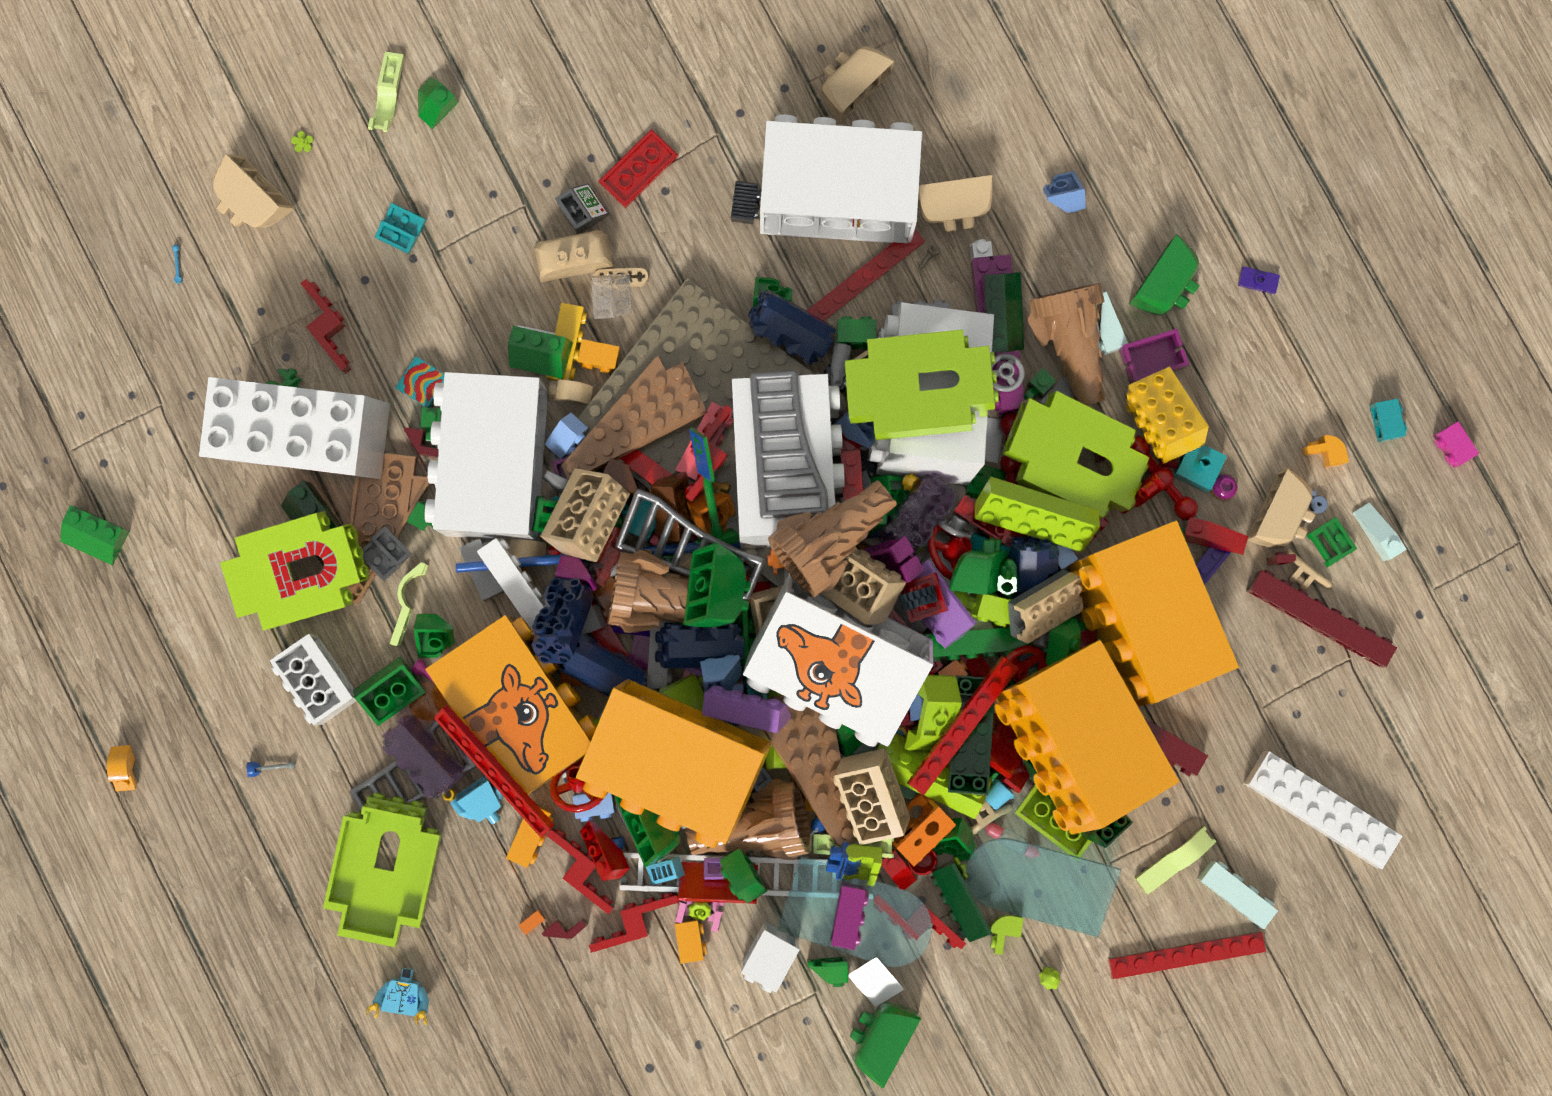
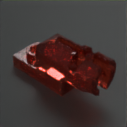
(608, 558)

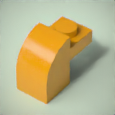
(1332, 450)
(120, 766)

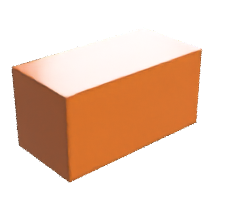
(532, 922)

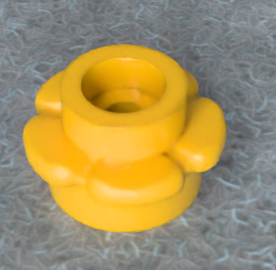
(909, 481)

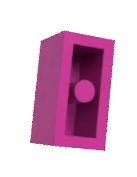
(1455, 444)

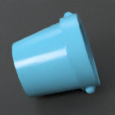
(998, 794)

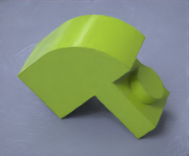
(1004, 925)

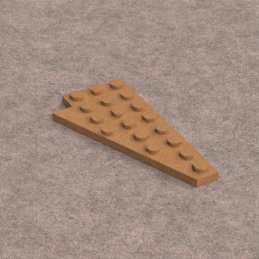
(648, 410)
(386, 504)
(812, 758)

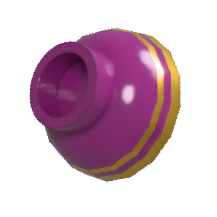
(1224, 487)

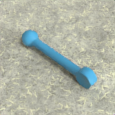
(177, 279)

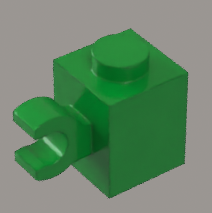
(1039, 384)
(427, 417)
(417, 517)

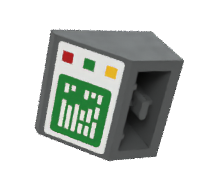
(581, 207)

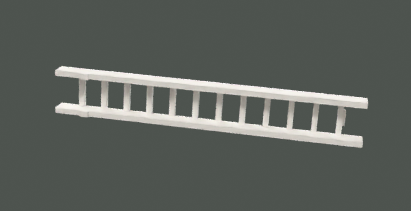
(665, 888)

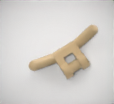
(1312, 574)
(992, 815)

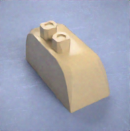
(854, 80)
(248, 194)
(955, 201)
(573, 255)
(1283, 512)

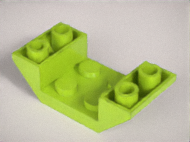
(939, 709)

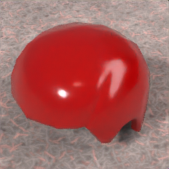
(926, 865)

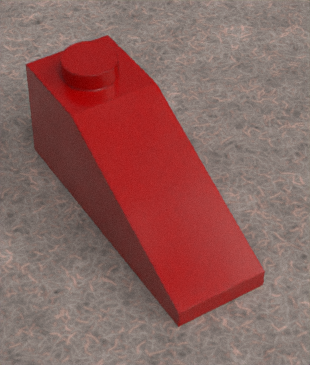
(645, 467)
(1215, 536)

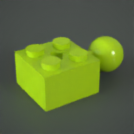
(986, 607)

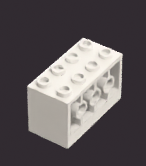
(327, 678)
(769, 957)

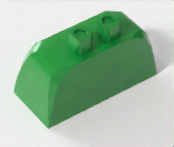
(1168, 280)
(979, 569)
(715, 587)
(649, 837)
(883, 1039)

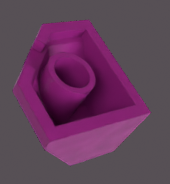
(573, 567)

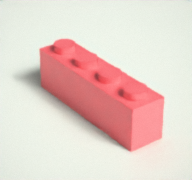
(687, 462)

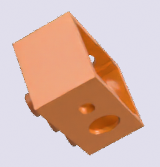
(925, 831)

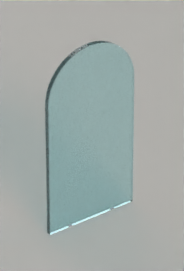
(1042, 884)
(894, 923)

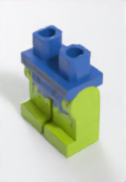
(855, 862)

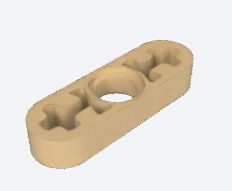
(635, 283)

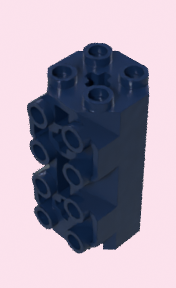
(791, 326)
(1035, 561)
(562, 620)
(688, 645)
(601, 667)

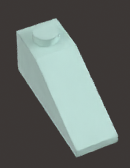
(1110, 330)
(1379, 532)

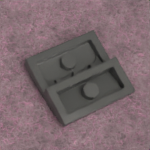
(385, 554)

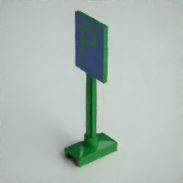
(704, 467)

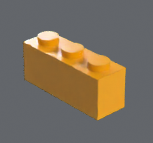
(526, 843)

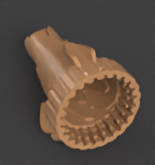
(1072, 324)
(816, 545)
(645, 593)
(771, 824)

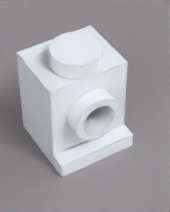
(981, 249)

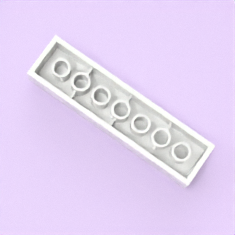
(1322, 809)

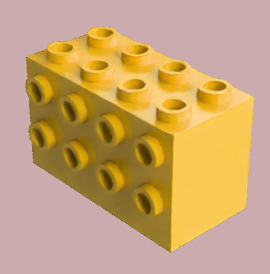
(1166, 415)

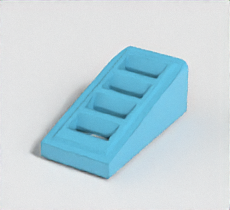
(676, 868)

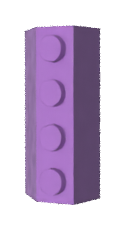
(952, 624)
(745, 709)

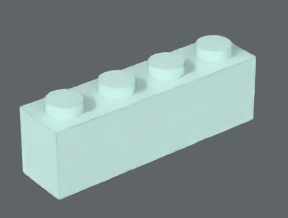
(1237, 894)

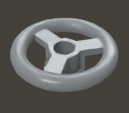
(1008, 366)
(955, 526)

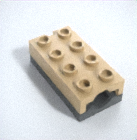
(1045, 606)

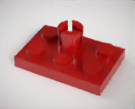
(1003, 751)

